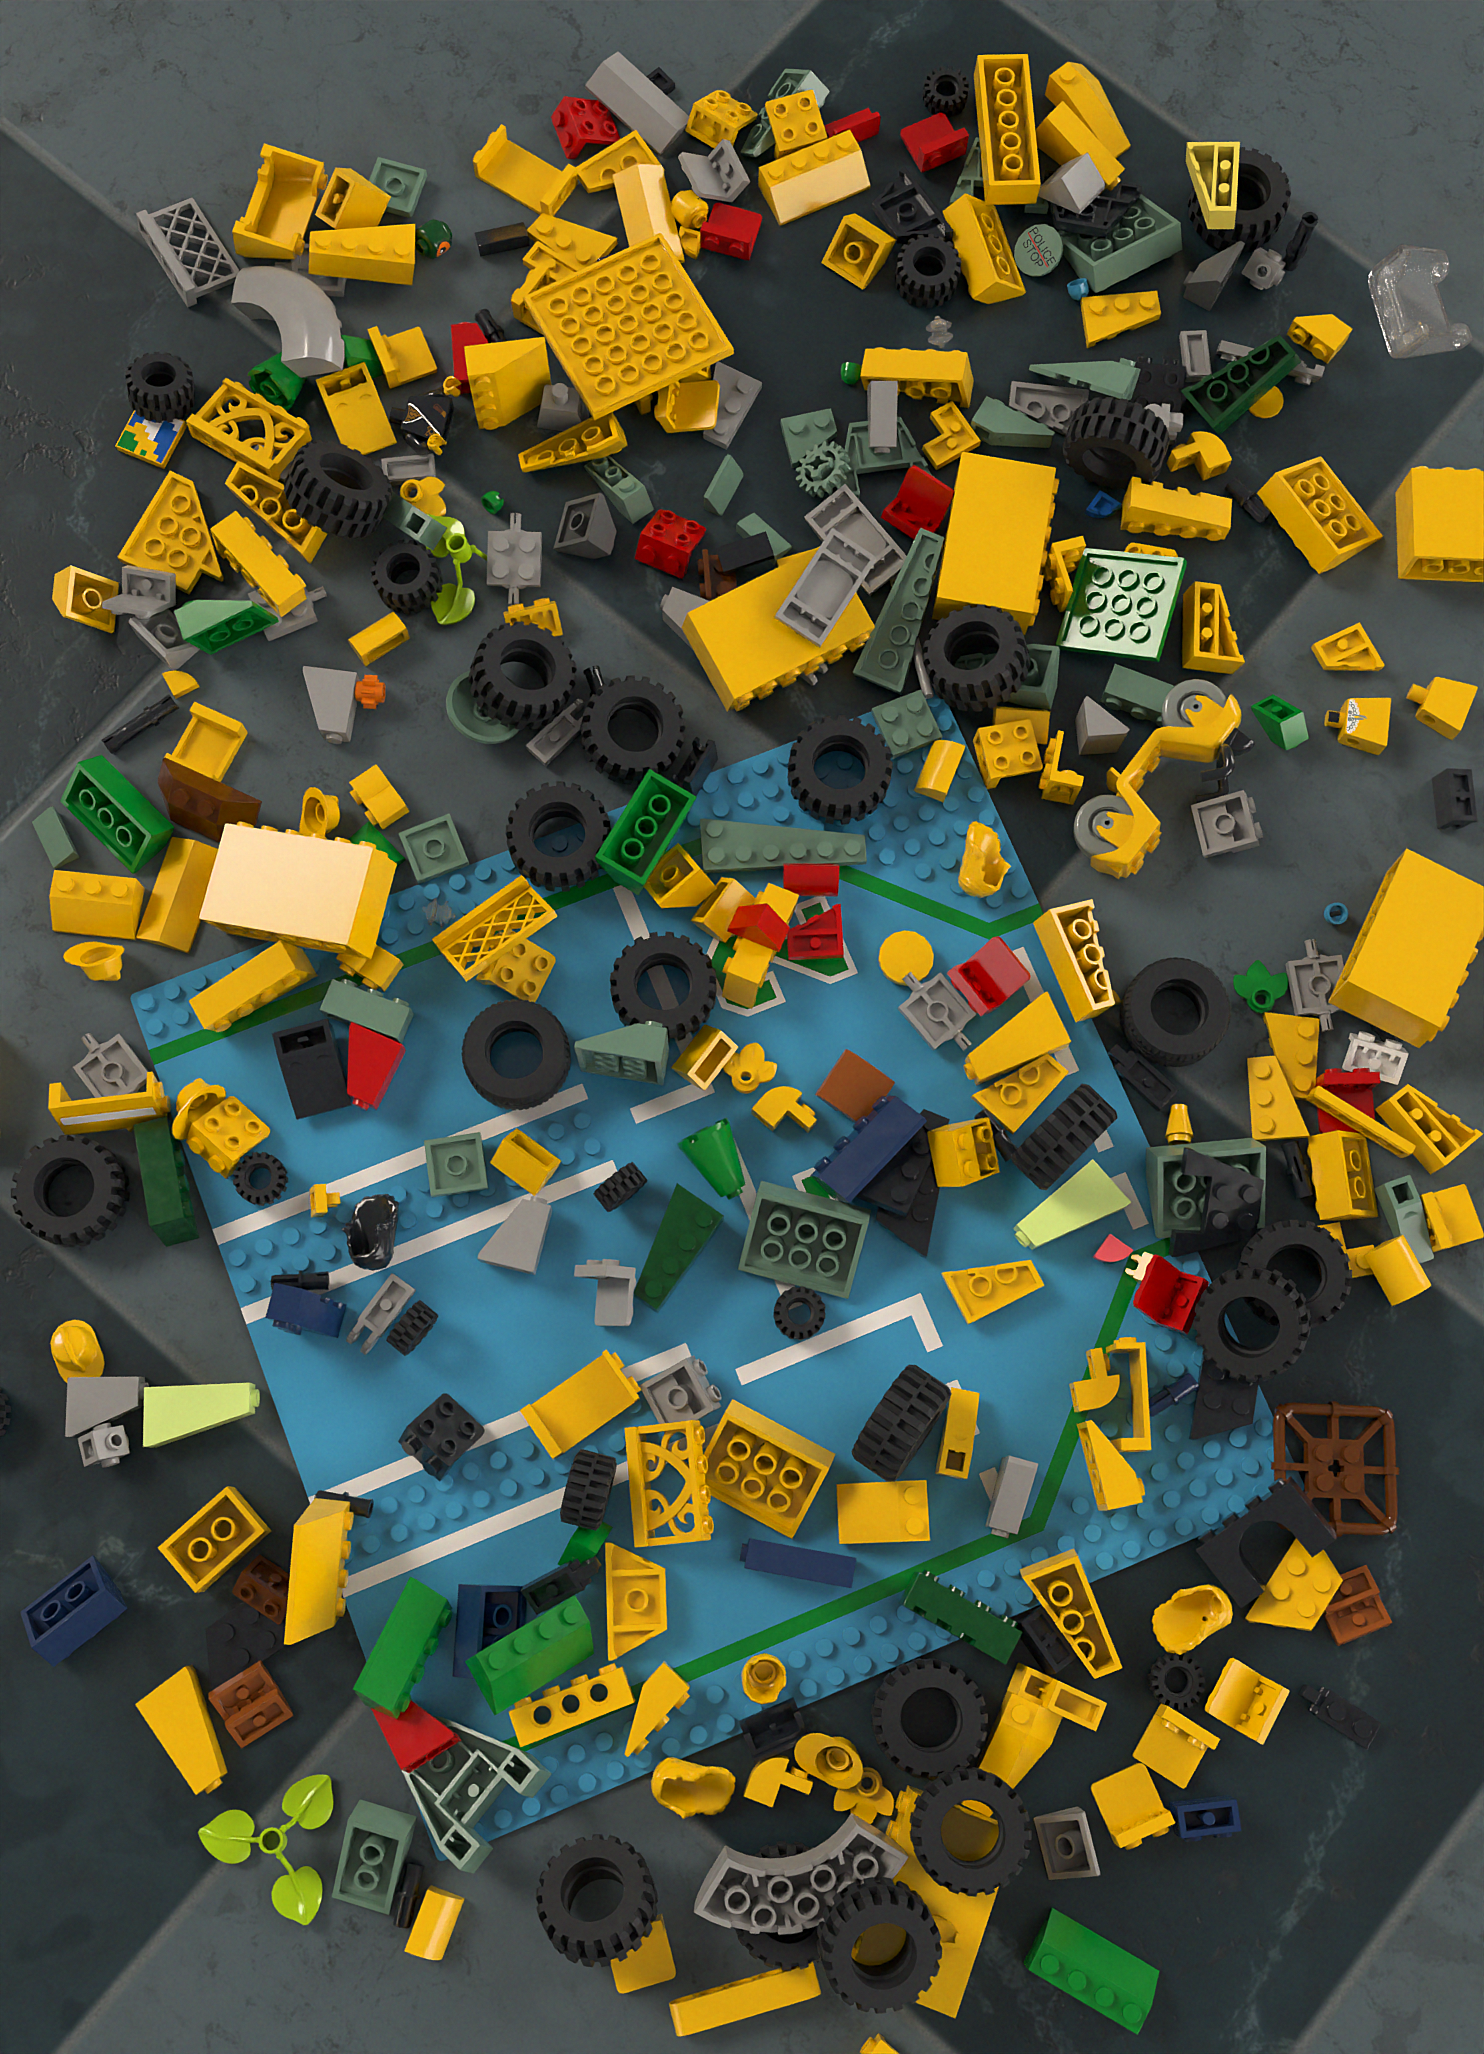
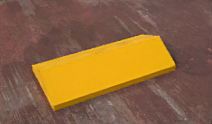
(646, 205)
(178, 895)

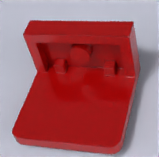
(582, 122)
(934, 141)
(730, 231)
(919, 503)
(669, 542)
(989, 976)
(1350, 1087)
(1169, 1295)

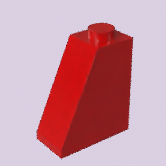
(464, 335)
(370, 1066)
(415, 1736)

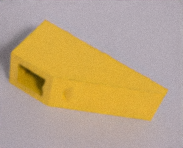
(958, 1434)
(656, 1699)

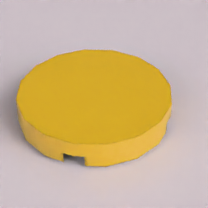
(903, 954)

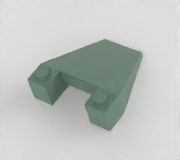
(463, 1784)

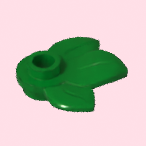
(1260, 983)

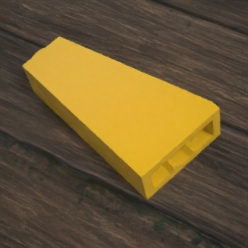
(1067, 137)
(1019, 1042)
(185, 1729)

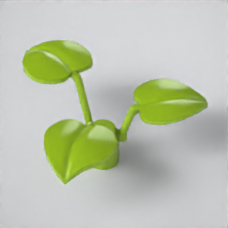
(454, 601)
(230, 1835)

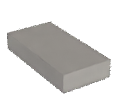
(1195, 355)
(408, 467)

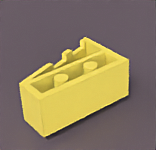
(1215, 180)

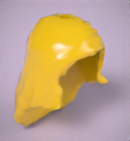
(982, 864)
(1191, 1617)
(692, 1787)

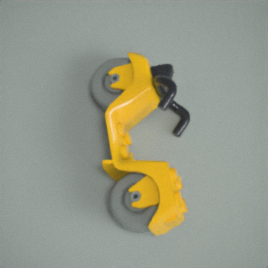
(1197, 728)

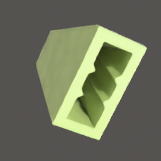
(1074, 1205)
(191, 1409)

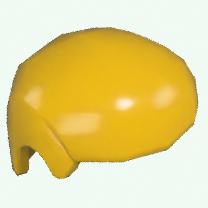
(763, 1678)

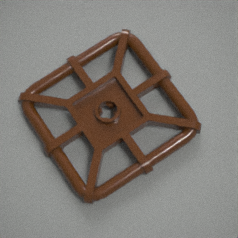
(1348, 1454)

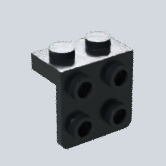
(1159, 383)
(441, 1435)

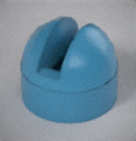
(1078, 288)
(1334, 920)

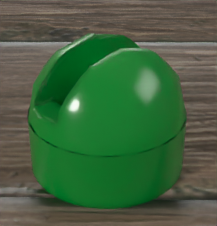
(850, 372)
(492, 502)

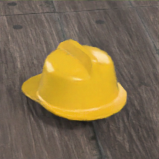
(319, 813)
(97, 960)
(193, 1103)
(76, 1350)
(830, 1759)

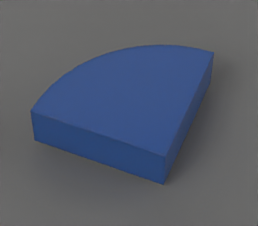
(1102, 506)

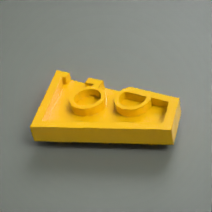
(598, 171)
(571, 240)
(1115, 313)
(1296, 1047)
(1019, 1094)
(1272, 1103)
(991, 1287)

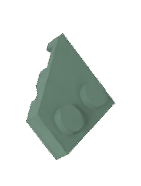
(806, 430)

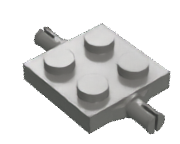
(330, 285)
(514, 559)
(295, 619)
(1313, 982)
(936, 1011)
(111, 1068)

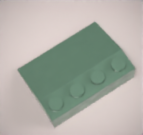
(1134, 244)
(628, 1053)
(1179, 1198)
(804, 1239)

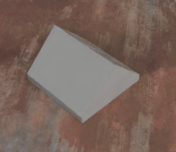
(1073, 184)
(164, 638)
(1098, 729)
(1067, 1844)

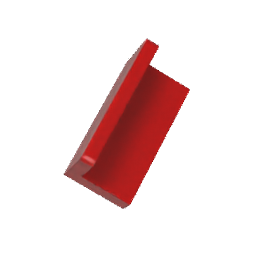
(861, 124)

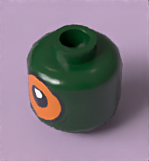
(433, 238)

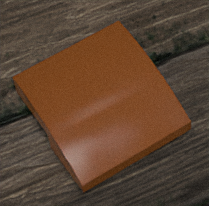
(854, 1086)
(1355, 1607)
(250, 1704)

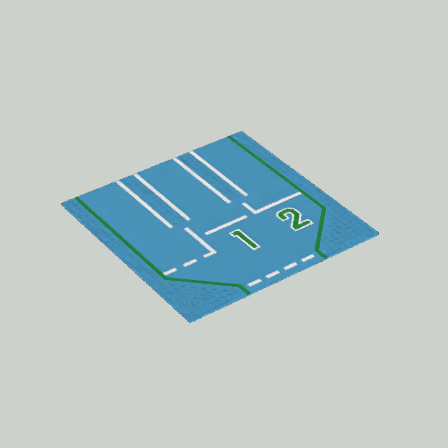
(519, 1335)

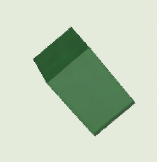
(585, 1543)

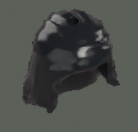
(372, 1231)

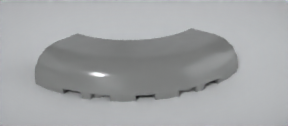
(302, 313)
(794, 1890)

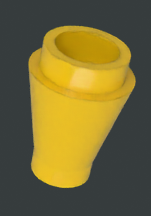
(1179, 1126)

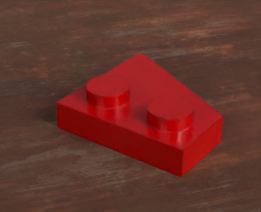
(818, 937)

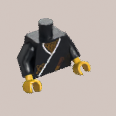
(428, 418)

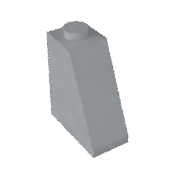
(882, 415)
(675, 608)
(332, 701)
(520, 1238)
(100, 1401)
(1010, 1495)

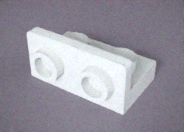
(1378, 1056)

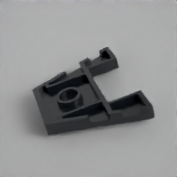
(1099, 216)
(1229, 1205)

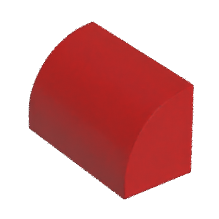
(811, 879)

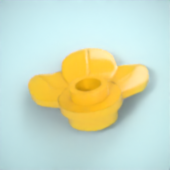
(427, 495)
(749, 1064)
(865, 1801)

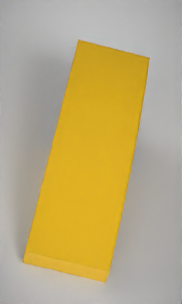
(1057, 1696)

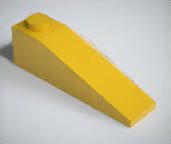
(1089, 103)
(1015, 1742)

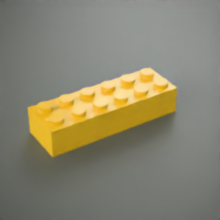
(1006, 129)

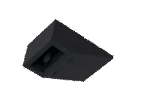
(312, 1068)

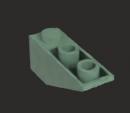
(1005, 427)
(621, 488)
(414, 522)
(1406, 1215)

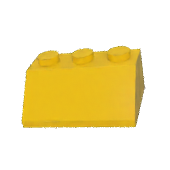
(95, 904)
(1342, 1176)

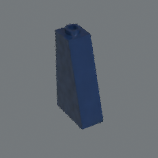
(798, 1562)

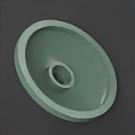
(464, 715)

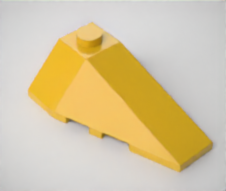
(579, 443)

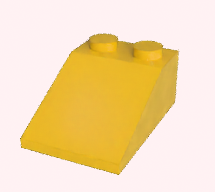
(1110, 1474)
(883, 1512)

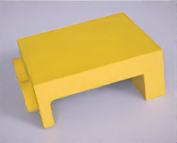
(209, 742)

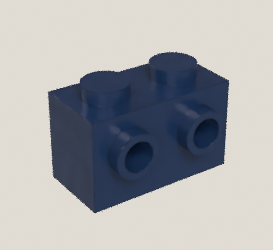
(1205, 1817)

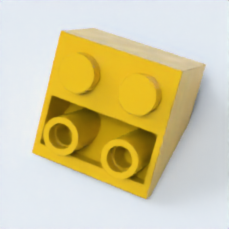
(351, 201)
(963, 1152)

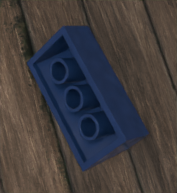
(867, 1148)

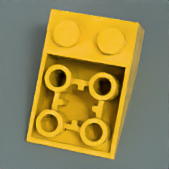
(356, 409)

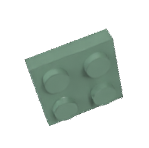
(401, 182)
(906, 723)
(434, 848)
(456, 1164)

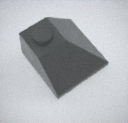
(1211, 277)
(586, 528)

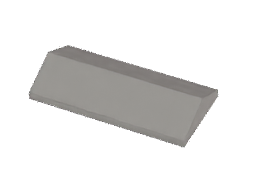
(637, 102)

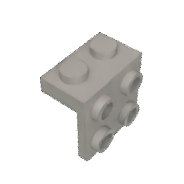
(715, 176)
(143, 593)
(613, 1290)

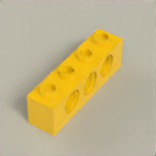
(529, 1729)

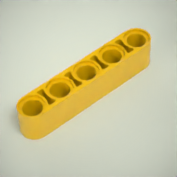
(743, 1999)

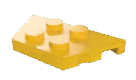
(1297, 1590)
(633, 1600)

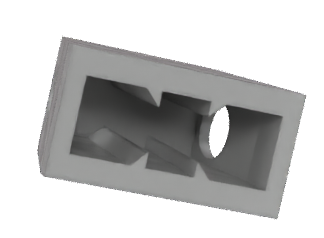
(561, 408)

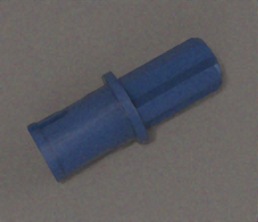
(1172, 1394)

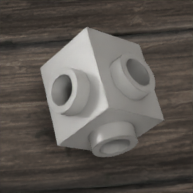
(1255, 268)
(104, 1445)

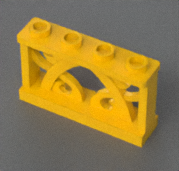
(250, 407)
(641, 1495)

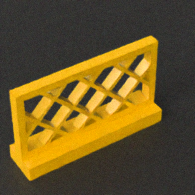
(488, 919)

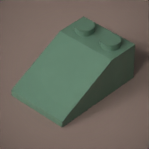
(373, 1856)

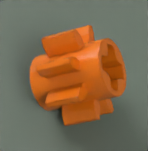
(370, 691)

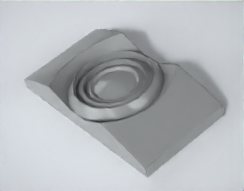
(851, 518)
(825, 587)

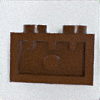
(715, 581)
(264, 1588)

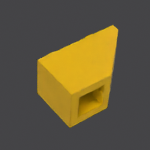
(1320, 334)

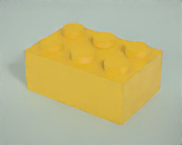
(214, 1539)

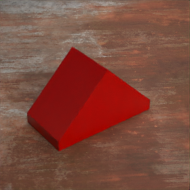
(760, 925)

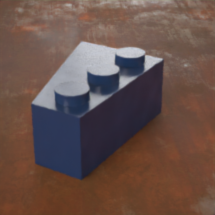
(299, 1310)

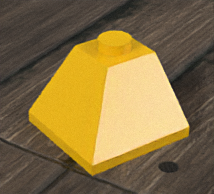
(81, 595)
(678, 881)

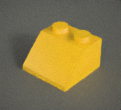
(858, 250)

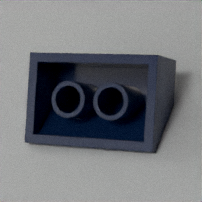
(72, 1611)
(484, 1618)

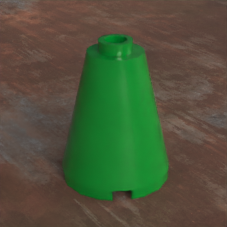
(276, 382)
(716, 1158)

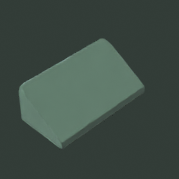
(723, 486)
(754, 525)
(55, 838)

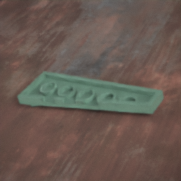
(897, 629)
(755, 847)

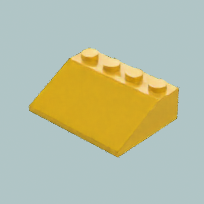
(506, 379)
(1318, 514)
(764, 1468)
(318, 1569)

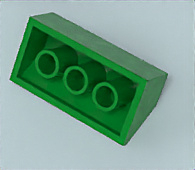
(116, 813)
(644, 831)
(403, 1649)
(532, 1655)
(1093, 1970)

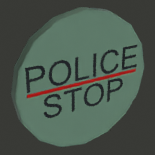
(1038, 250)

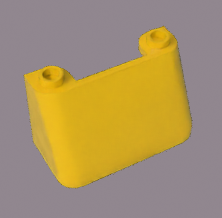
(280, 206)

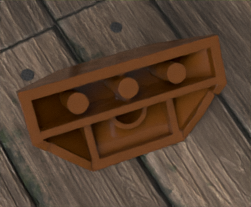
(203, 802)

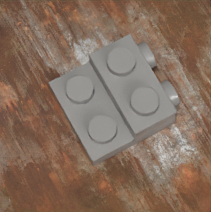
(1226, 824)
(681, 1392)

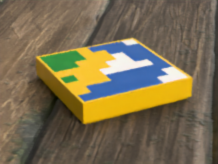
(150, 440)

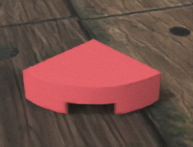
(1112, 1250)

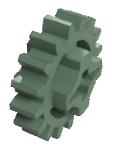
(823, 469)

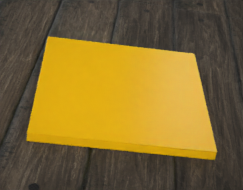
(628, 326)

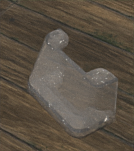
(1411, 304)

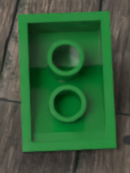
(220, 623)

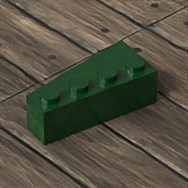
(1241, 383)
(165, 1182)
(679, 1241)
(961, 1617)

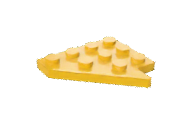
(174, 536)

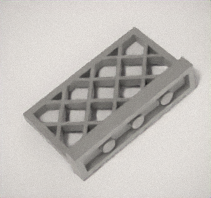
(167, 253)

